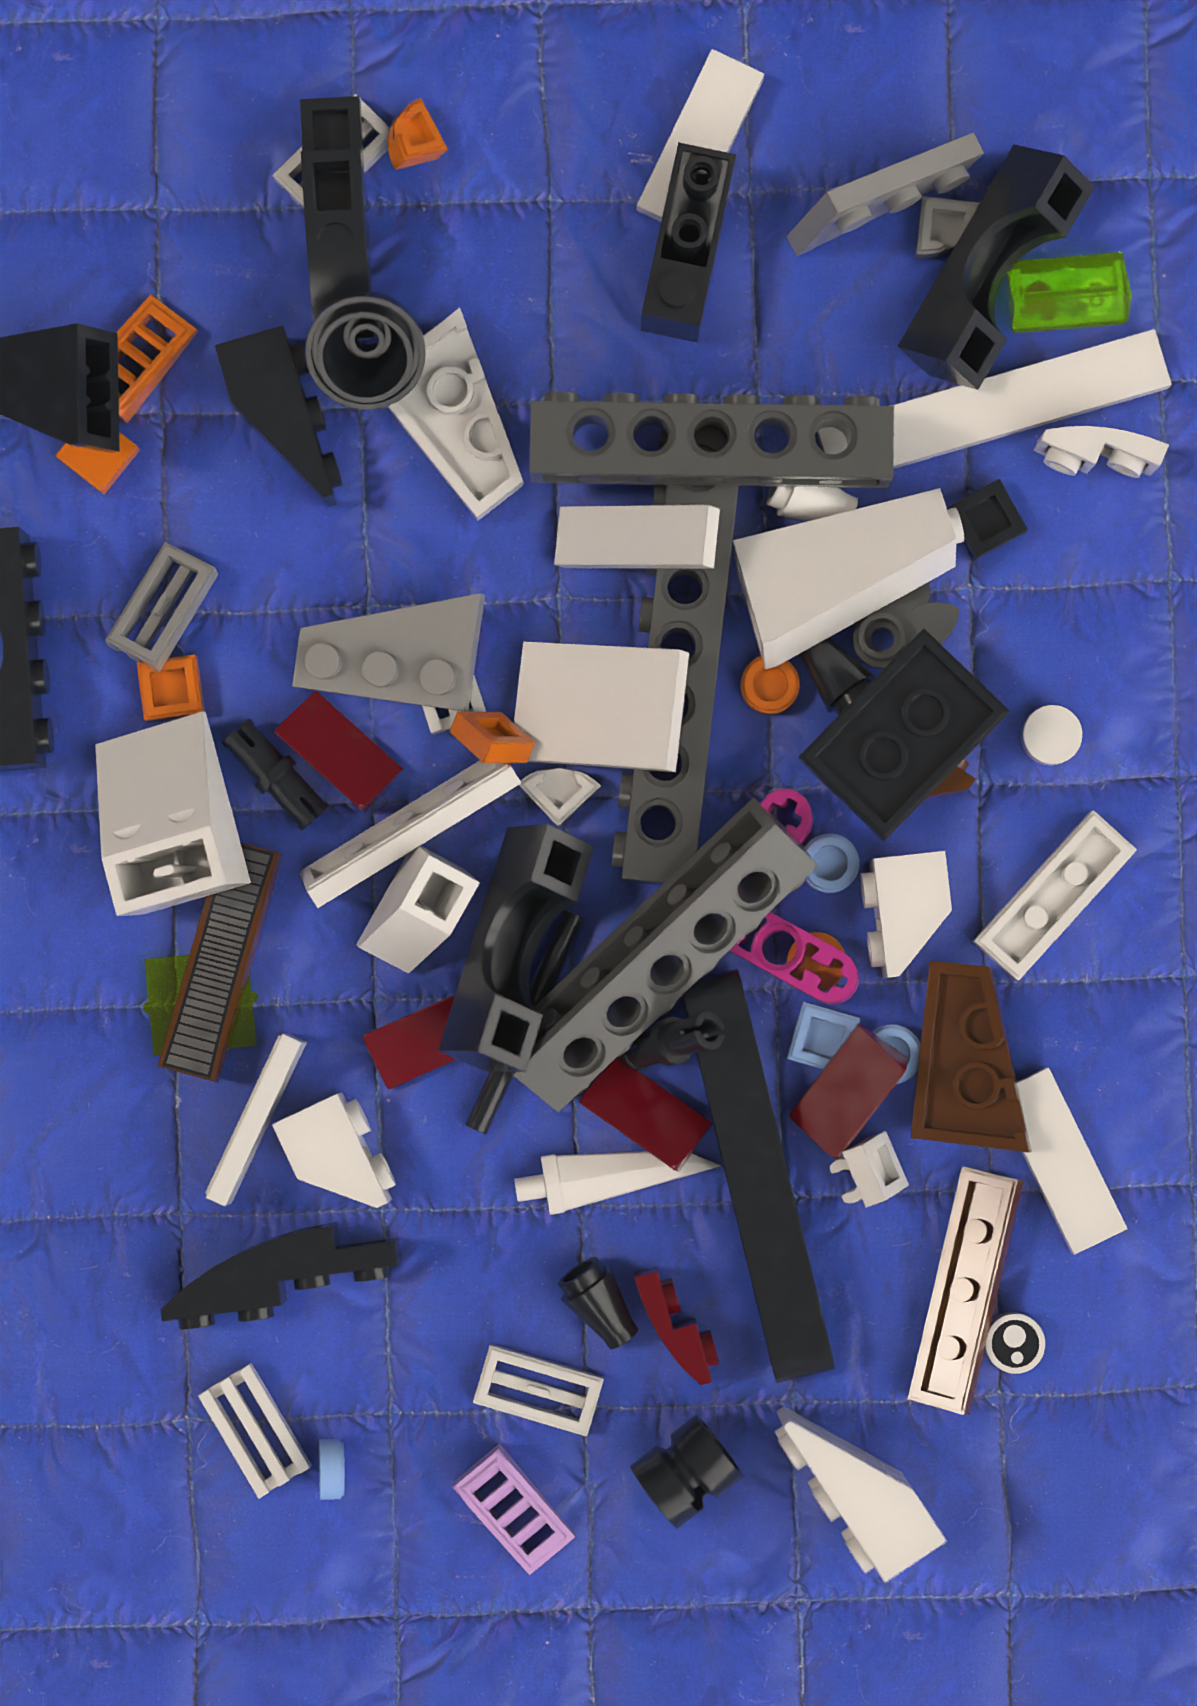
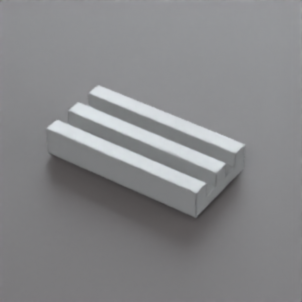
(137, 650)

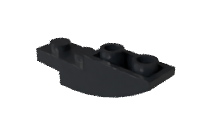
(335, 200)
(257, 1275)

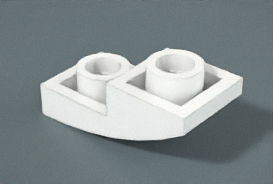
(1080, 447)

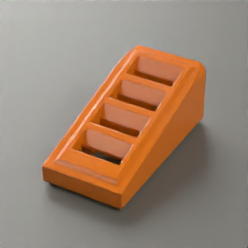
(155, 369)

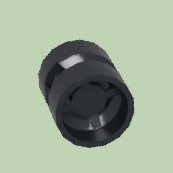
(686, 1471)

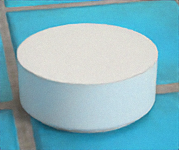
(1051, 735)

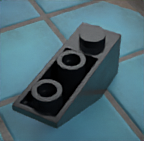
(687, 242)
(268, 393)

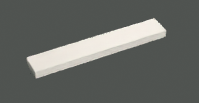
(1022, 399)

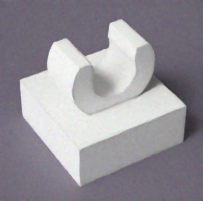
(873, 1170)

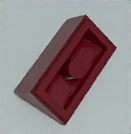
(339, 751)
(410, 1044)
(849, 1090)
(646, 1113)

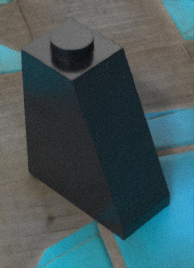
(63, 384)

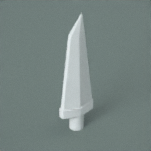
(590, 1178)

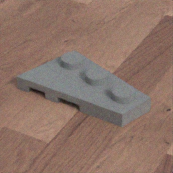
(885, 191)
(396, 655)

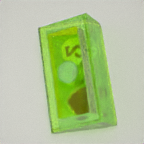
(1068, 292)

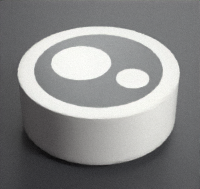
(1014, 1343)

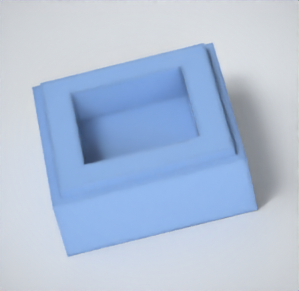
(819, 1034)

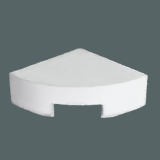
(559, 791)

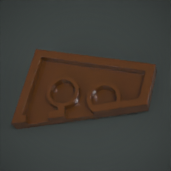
(965, 1064)

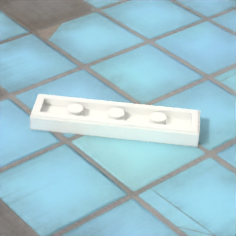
(406, 829)

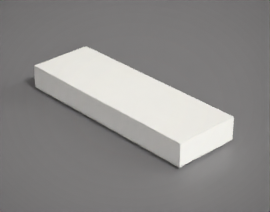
(707, 120)
(637, 536)
(1054, 895)
(255, 1119)
(1065, 1166)

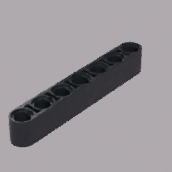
(759, 1183)

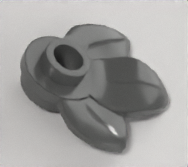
(903, 620)

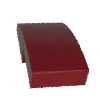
(687, 1345)

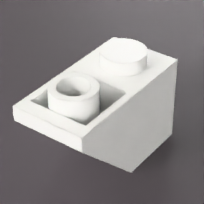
(909, 906)
(418, 909)
(330, 1152)

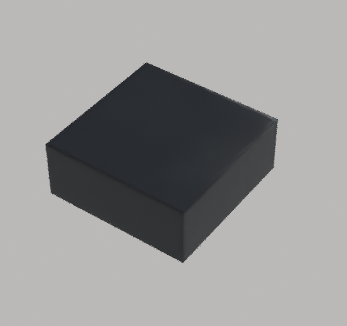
(989, 519)

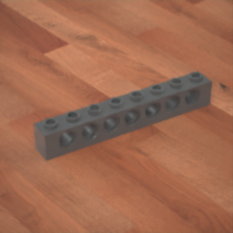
(701, 621)

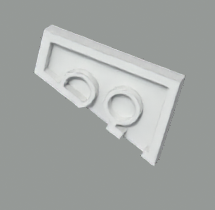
(457, 420)

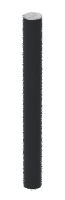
(541, 984)

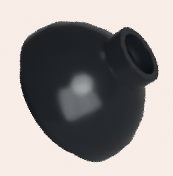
(362, 373)

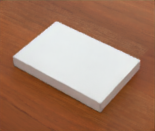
(602, 704)

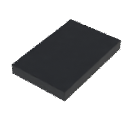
(903, 734)

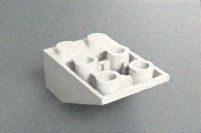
(166, 818)
(882, 1512)

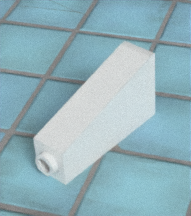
(841, 568)

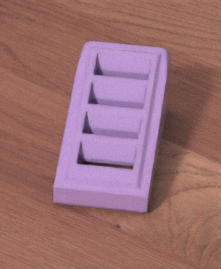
(479, 1474)

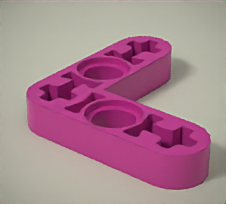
(827, 953)

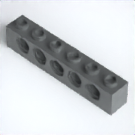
(863, 464)
(666, 927)

